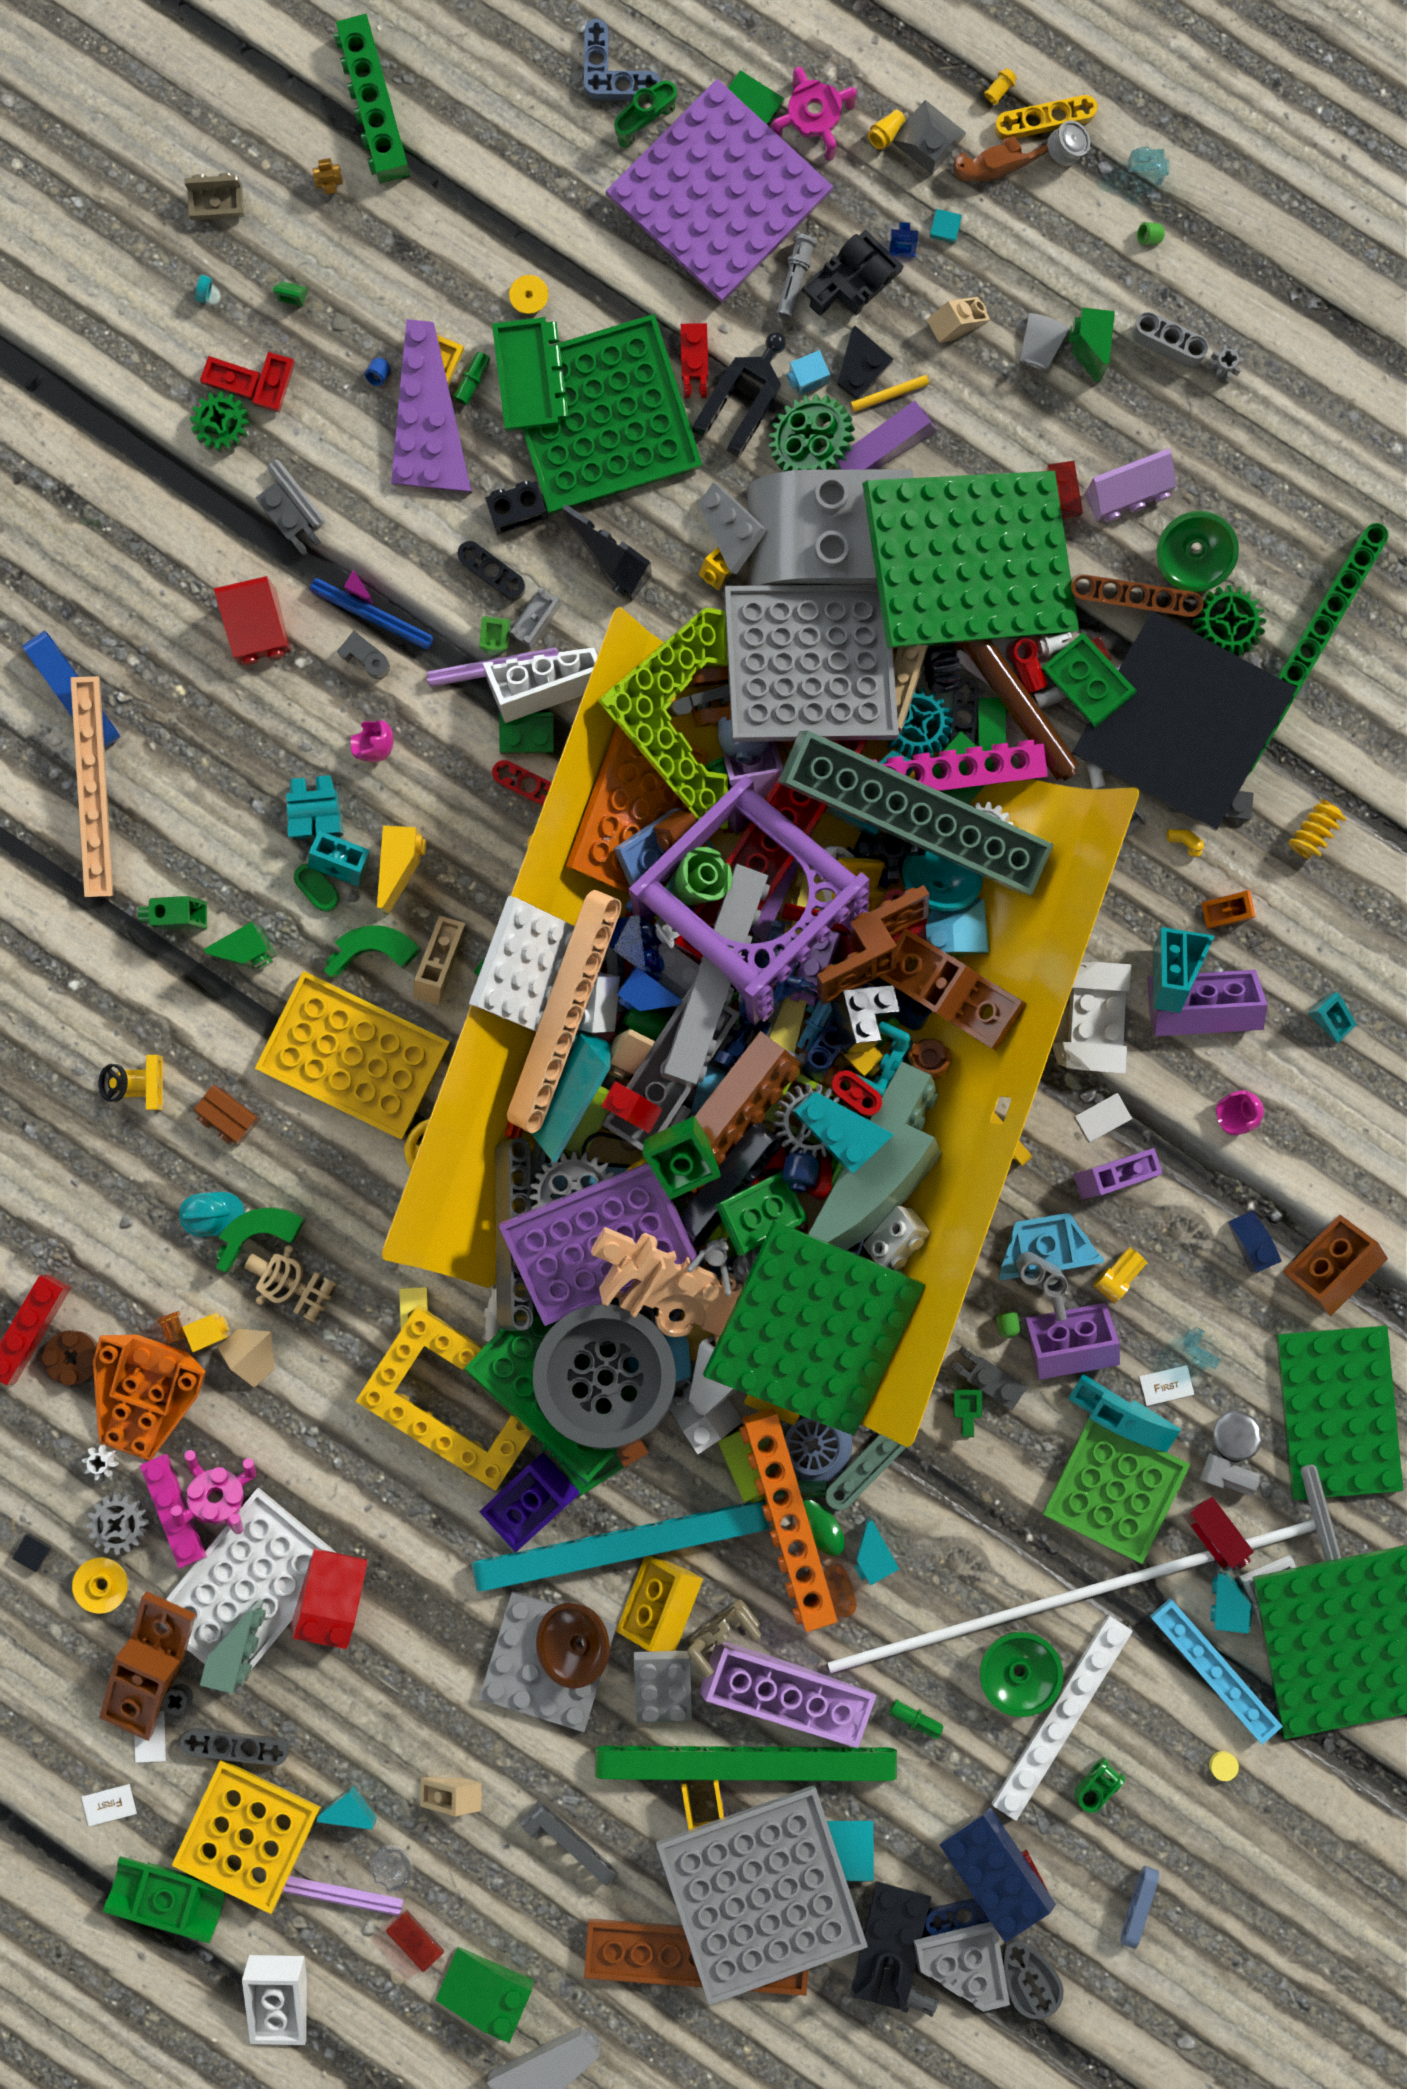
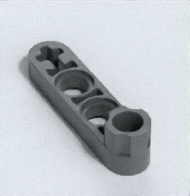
(542, 1818)

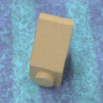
(628, 1053)
(450, 1795)

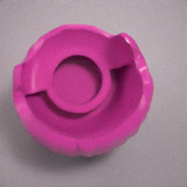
(373, 742)
(1239, 1112)

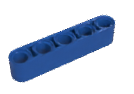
(57, 673)

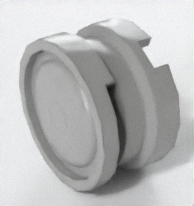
(1068, 143)

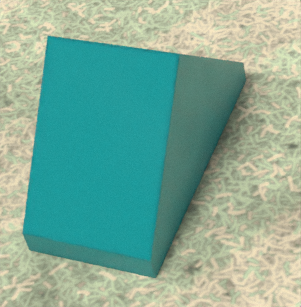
(1333, 1016)
(349, 1811)

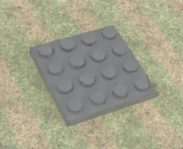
(517, 1677)

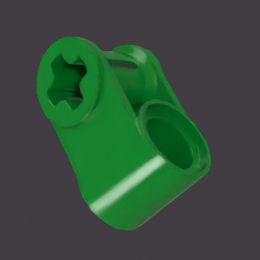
(1099, 1784)

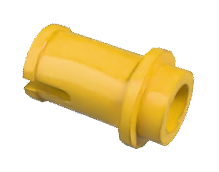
(1005, 80)

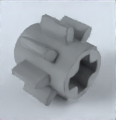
(1221, 368)

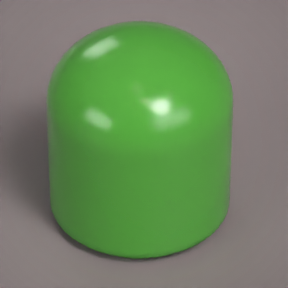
(1154, 231)
(1008, 1324)

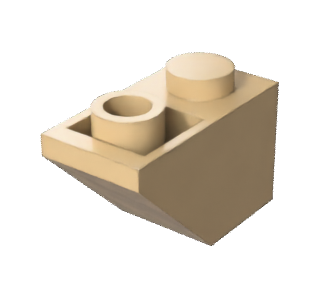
(957, 318)

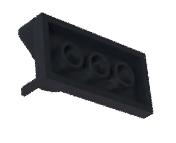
(889, 1961)

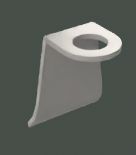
(1041, 341)

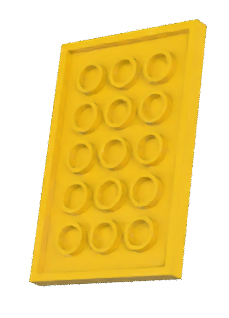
(352, 1055)

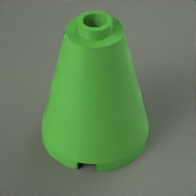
(700, 877)

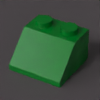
(1092, 340)
(244, 947)
(681, 1157)

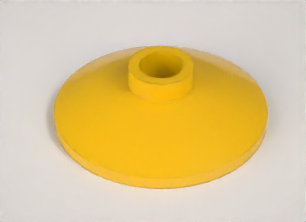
(87, 1590)

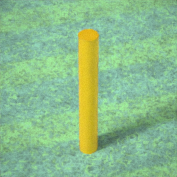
(889, 393)

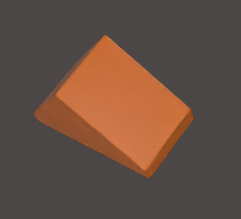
(1228, 909)

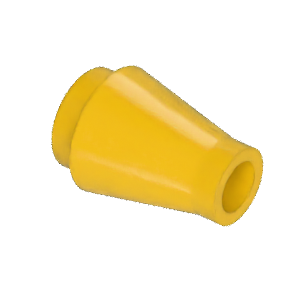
(885, 130)

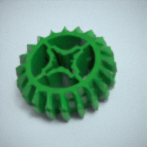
(1230, 601)

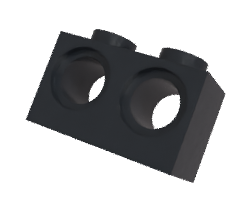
(518, 514)

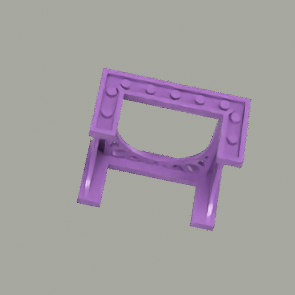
(753, 983)

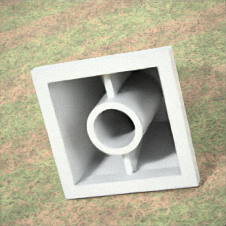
(705, 1393)

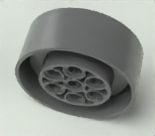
(584, 1334)

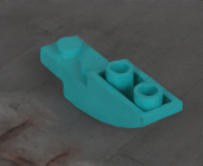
(1124, 1418)

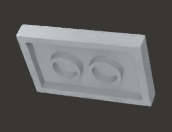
(663, 1686)

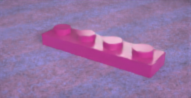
(165, 1494)

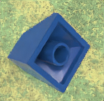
(645, 992)

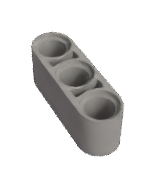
(1163, 327)

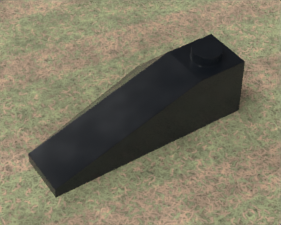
(620, 563)

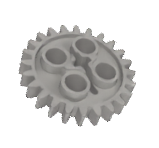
(574, 1171)

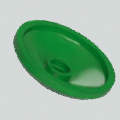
(1199, 568)
(1023, 1693)

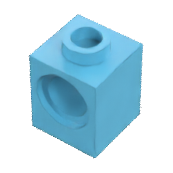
(808, 373)

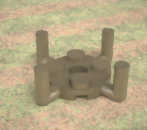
(716, 1632)

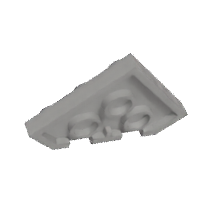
(966, 1964)

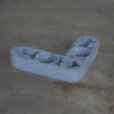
(601, 73)

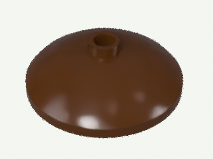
(561, 1645)

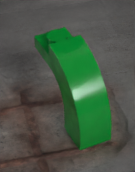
(371, 939)
(269, 1220)

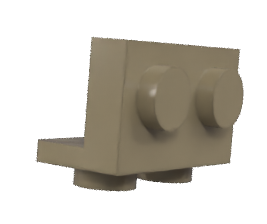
(215, 196)

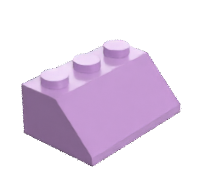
(1132, 486)

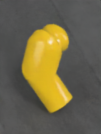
(1187, 837)

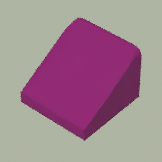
(356, 588)

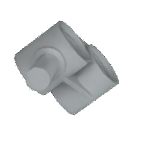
(1040, 1276)

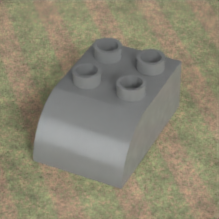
(813, 527)

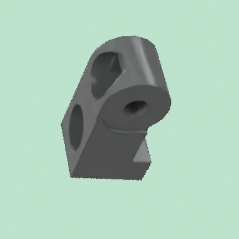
(366, 654)

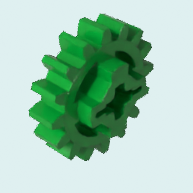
(230, 419)

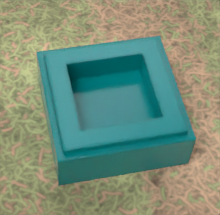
(945, 226)

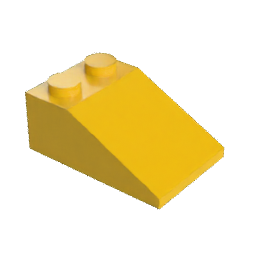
(399, 859)

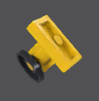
(135, 1083)

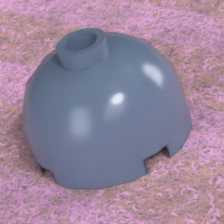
(741, 751)

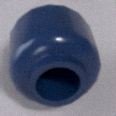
(800, 1171)

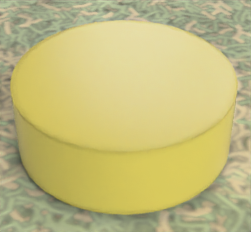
(1223, 1766)

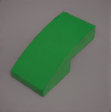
(991, 723)

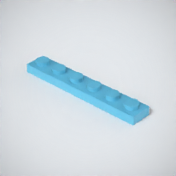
(1216, 1671)

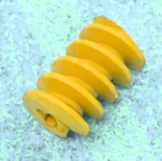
(1317, 829)

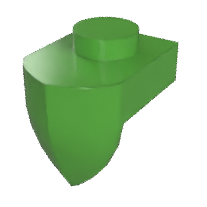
(494, 635)

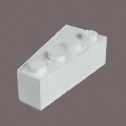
(539, 682)

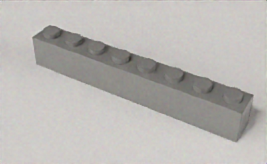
(710, 985)

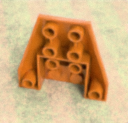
(142, 1392)

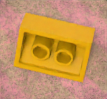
(659, 1605)

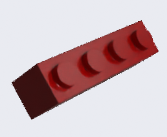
(30, 1326)

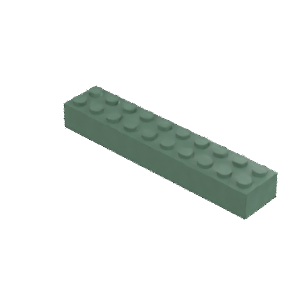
(915, 812)

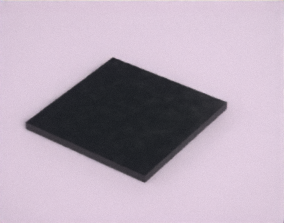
(1190, 724)

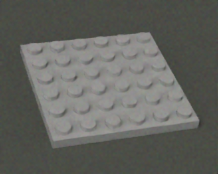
(809, 663)
(761, 1894)

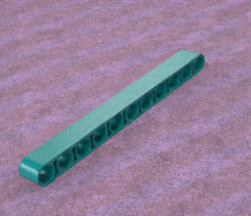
(619, 1545)

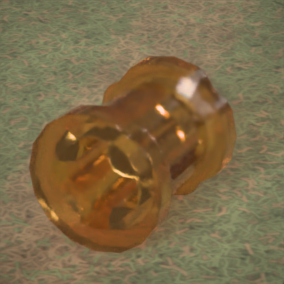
(167, 1329)

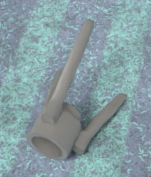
(715, 1255)

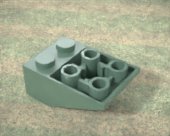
(228, 1663)

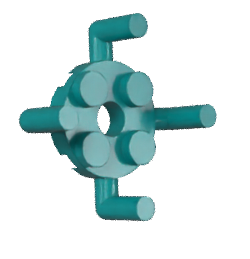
(899, 1052)

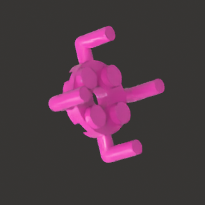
(815, 124)
(210, 1481)

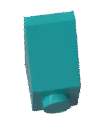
(873, 1555)

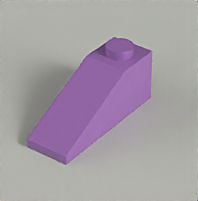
(1117, 1174)

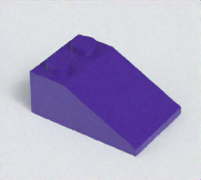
(529, 1502)

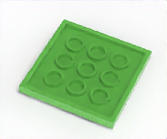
(1115, 1490)

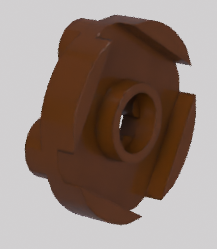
(55, 1357)

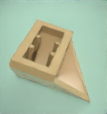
(249, 1354)

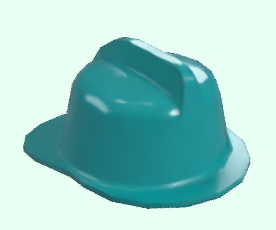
(209, 1213)

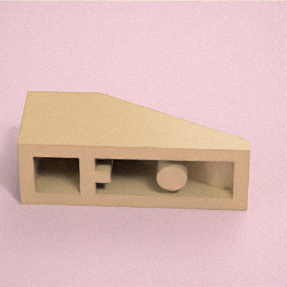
(438, 960)

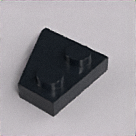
(862, 364)

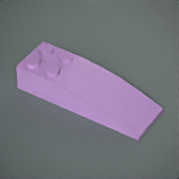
(787, 1694)

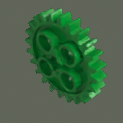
(812, 435)

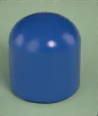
(379, 367)

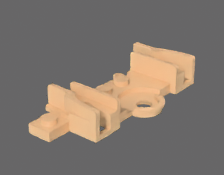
(663, 1285)

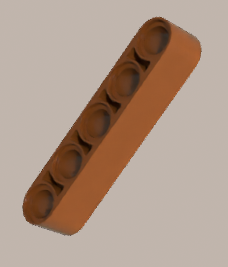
(1148, 599)

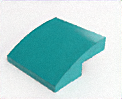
(854, 1848)

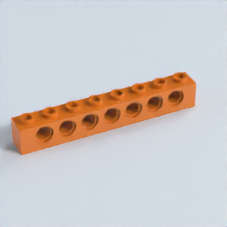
(820, 1610)

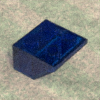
(638, 943)

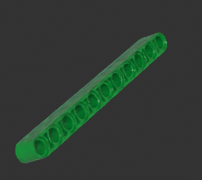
(1325, 617)
(746, 1763)

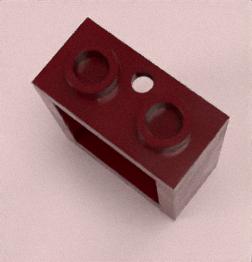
(1219, 1535)

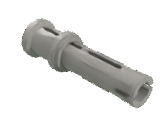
(798, 264)

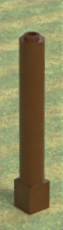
(1021, 706)

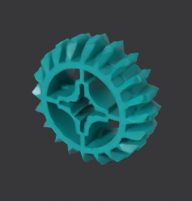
(934, 713)

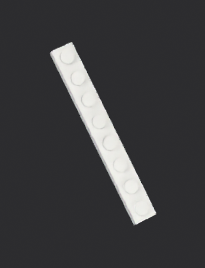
(1061, 1717)

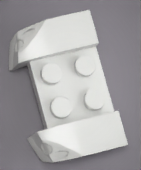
(1096, 1019)

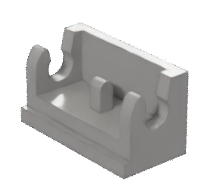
(535, 618)

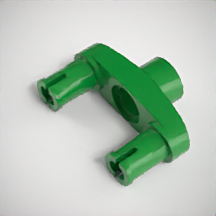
(634, 118)

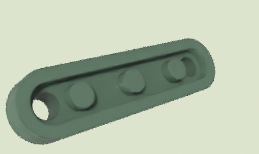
(863, 1471)

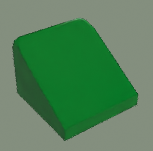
(290, 293)

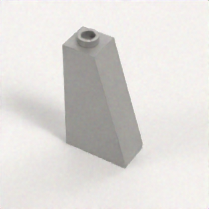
(549, 2065)

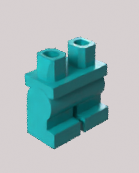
(310, 806)

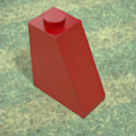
(631, 1107)

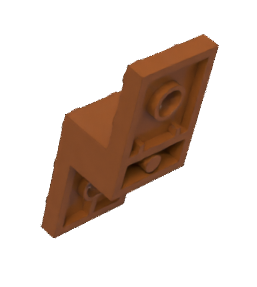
(872, 944)
(953, 990)
(147, 1665)

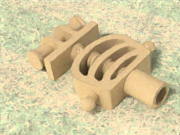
(266, 1269)

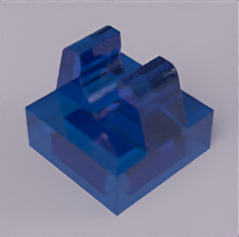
(903, 241)

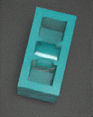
(338, 858)

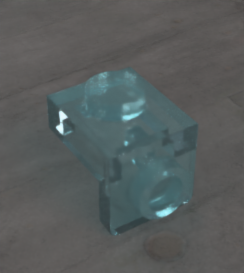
(1149, 160)
(1200, 1356)

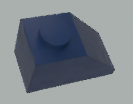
(1254, 1242)

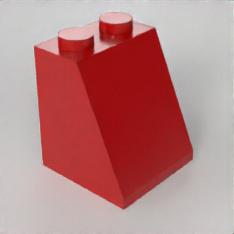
(252, 620)

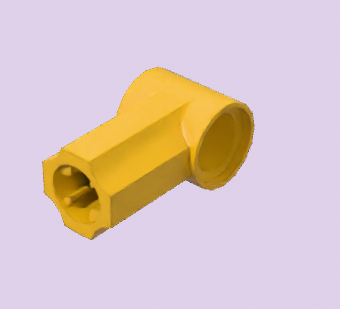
(1115, 1280)

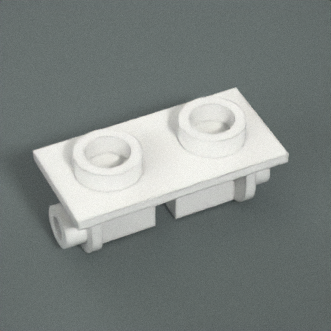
(666, 933)

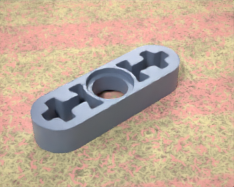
(1139, 1907)

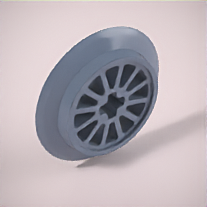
(834, 1466)

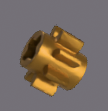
(327, 176)

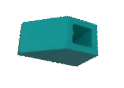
(1232, 1605)

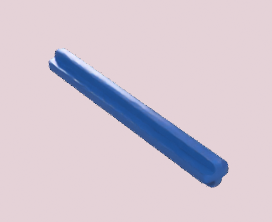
(371, 613)

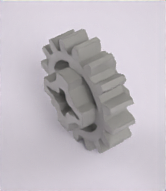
(126, 1530)

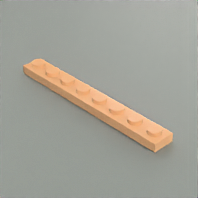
(92, 786)

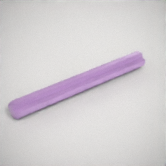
(476, 669)
(343, 1896)

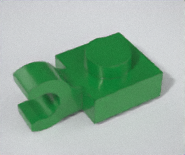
(967, 1405)

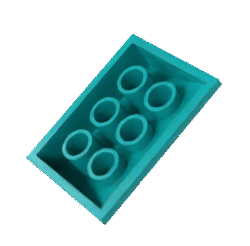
(579, 1081)

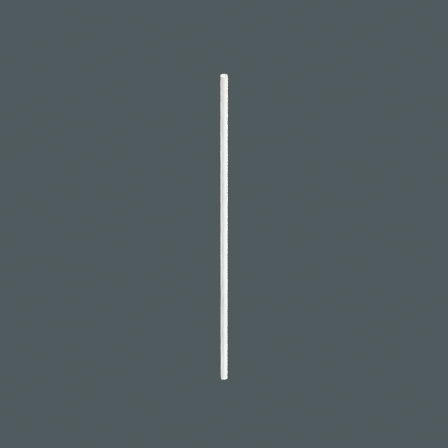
(1058, 1600)

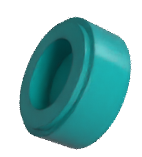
(203, 289)

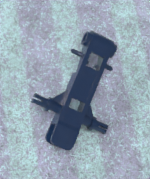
(783, 990)

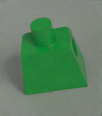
(174, 913)

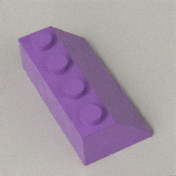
(1215, 1005)

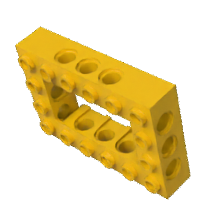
(454, 1346)

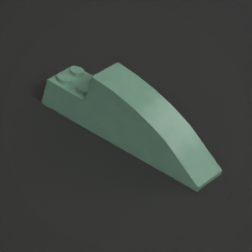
(890, 1175)

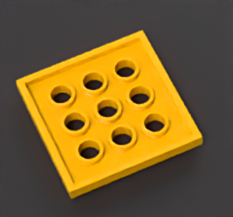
(203, 1830)

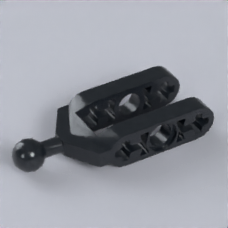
(761, 371)

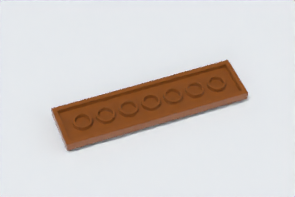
(655, 1956)

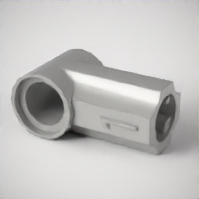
(1224, 1473)

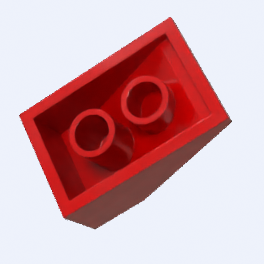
(329, 1599)

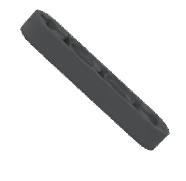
(234, 1750)

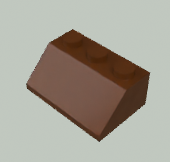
(1336, 1265)

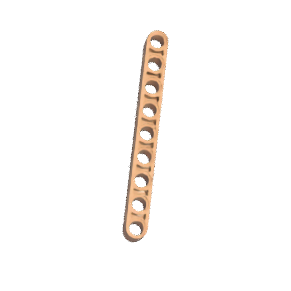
(564, 1011)

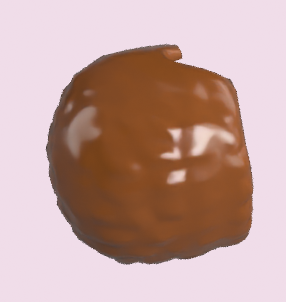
(930, 1057)

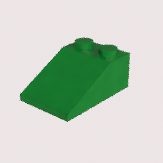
(485, 1994)

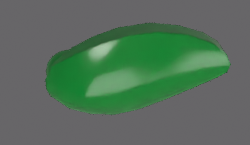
(824, 1529)

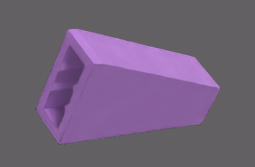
(889, 439)

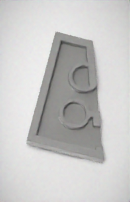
(731, 526)

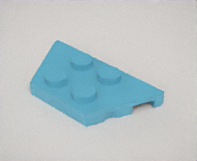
(1051, 1238)

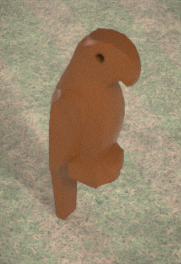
(995, 161)

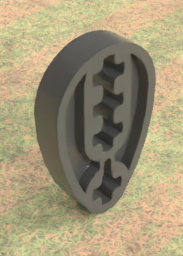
(1045, 1976)

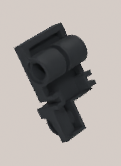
(853, 275)

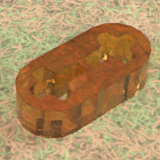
(846, 1588)

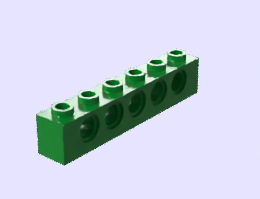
(351, 34)

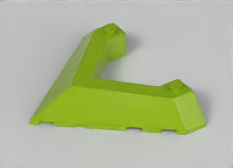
(645, 693)

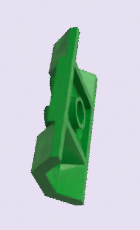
(165, 1899)

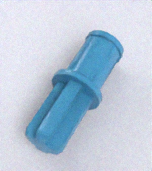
(815, 1025)

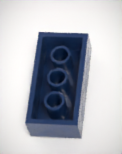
(998, 1875)

